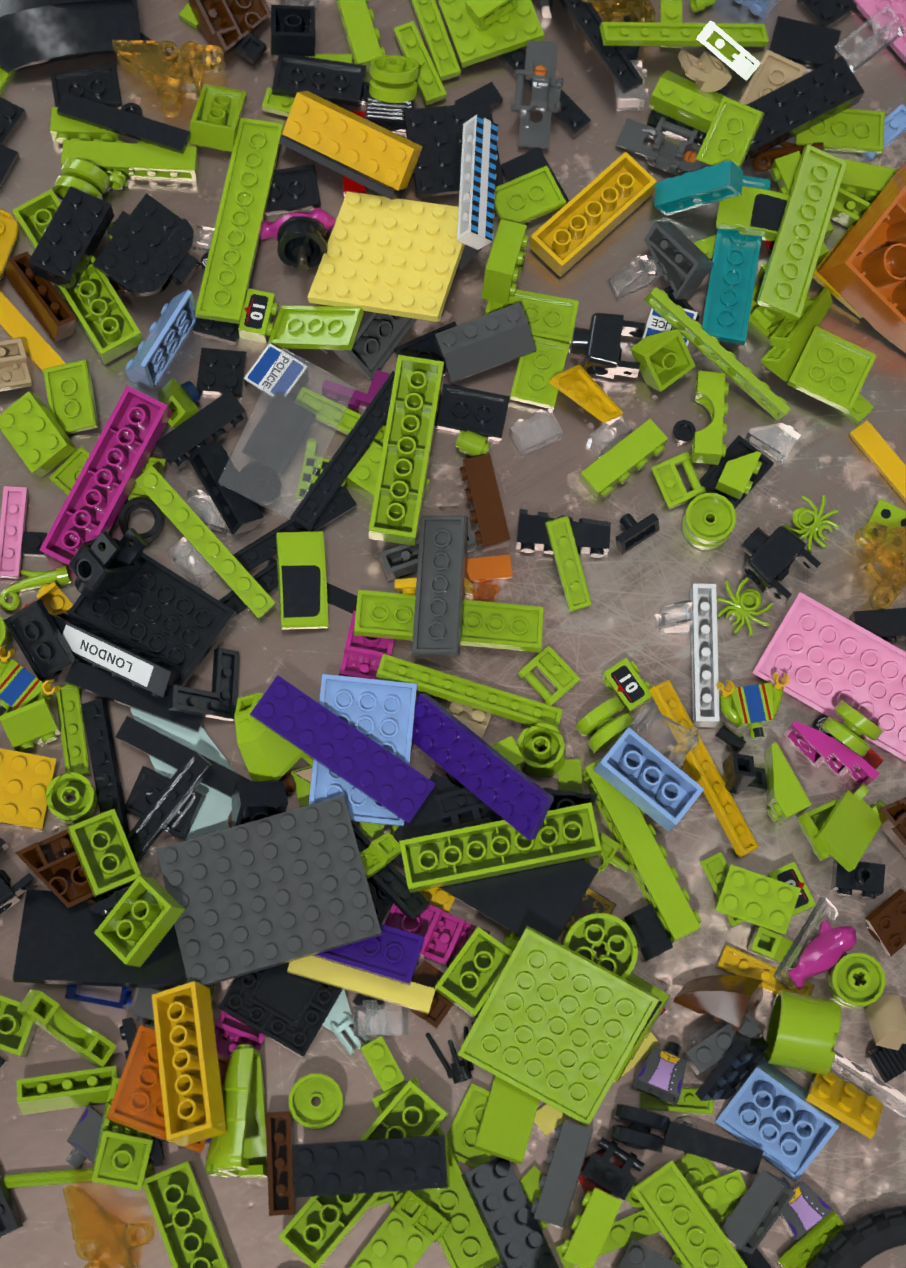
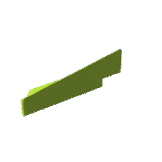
(793, 335)

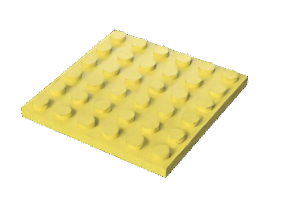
(390, 257)

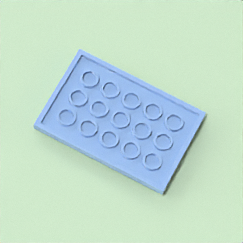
(382, 713)

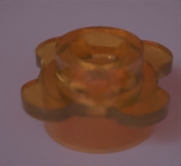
(484, 585)

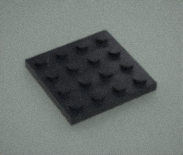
(441, 136)

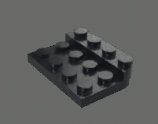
(146, 248)

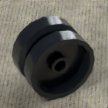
(640, 1124)

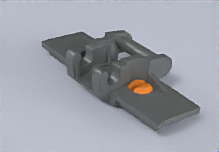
(545, 95)
(663, 153)

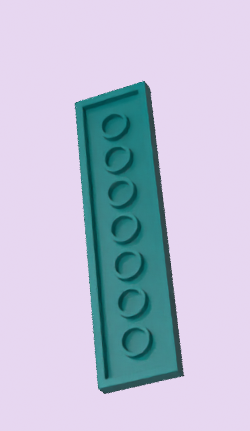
(732, 280)

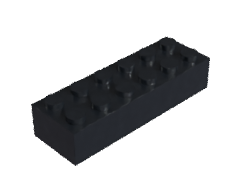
(804, 104)
(371, 1166)

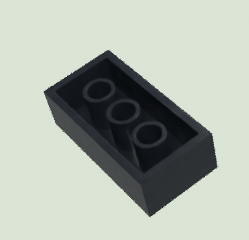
(71, 238)

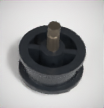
(301, 242)

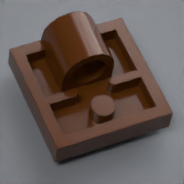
(888, 923)
(429, 976)

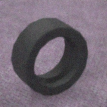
(143, 503)

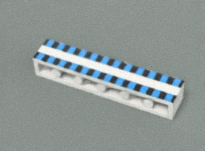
(477, 182)
(704, 656)

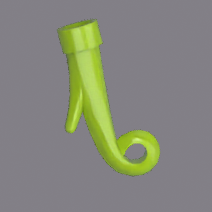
(35, 579)

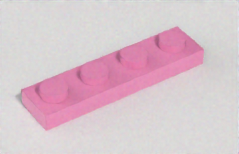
(12, 530)

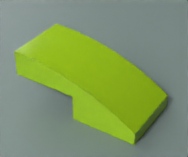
(379, 854)
(422, 1216)

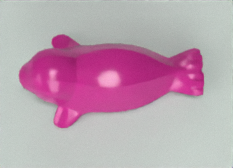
(270, 229)
(823, 952)

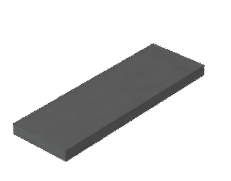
(440, 585)

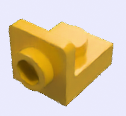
(53, 598)

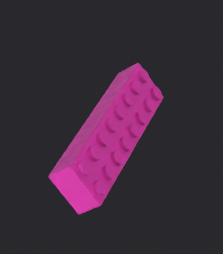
(107, 474)

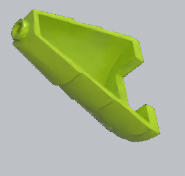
(244, 1146)

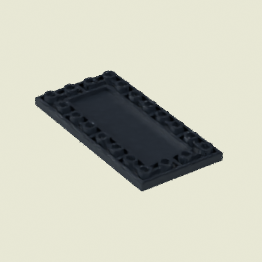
(530, 897)
(62, 948)
(285, 1004)

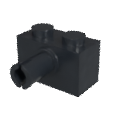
(864, 879)

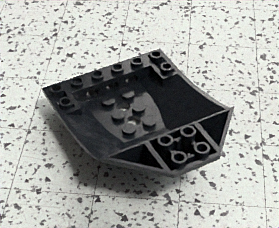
(62, 29)

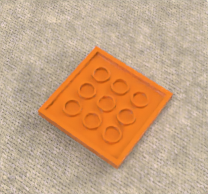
(139, 1092)

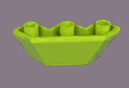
(263, 750)

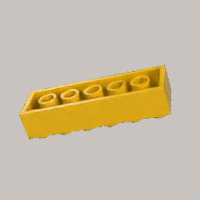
(352, 140)
(592, 214)
(188, 1064)

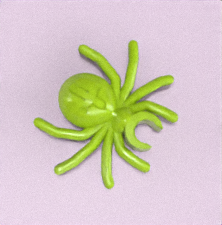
(812, 523)
(743, 606)

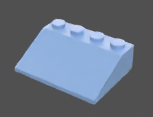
(163, 341)
(775, 1117)

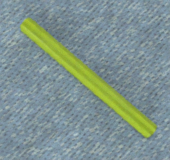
(56, 1177)

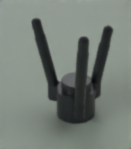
(459, 1069)

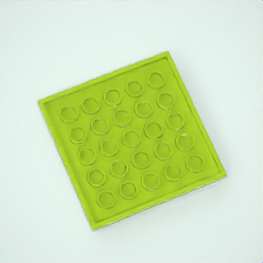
(558, 1026)

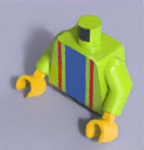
(19, 686)
(752, 704)

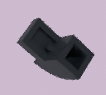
(743, 775)

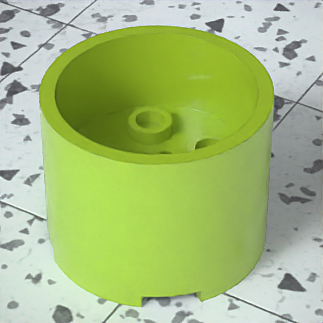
(606, 930)
(803, 1032)

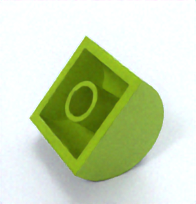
(811, 824)

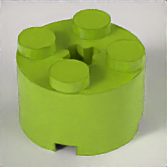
(537, 738)
(71, 785)

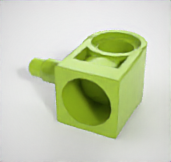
(609, 849)

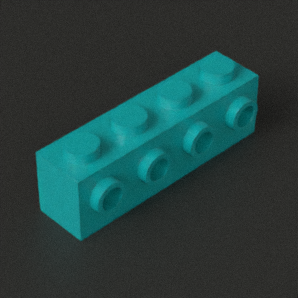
(698, 188)

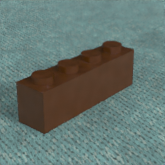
(41, 298)
(485, 502)
(280, 1163)

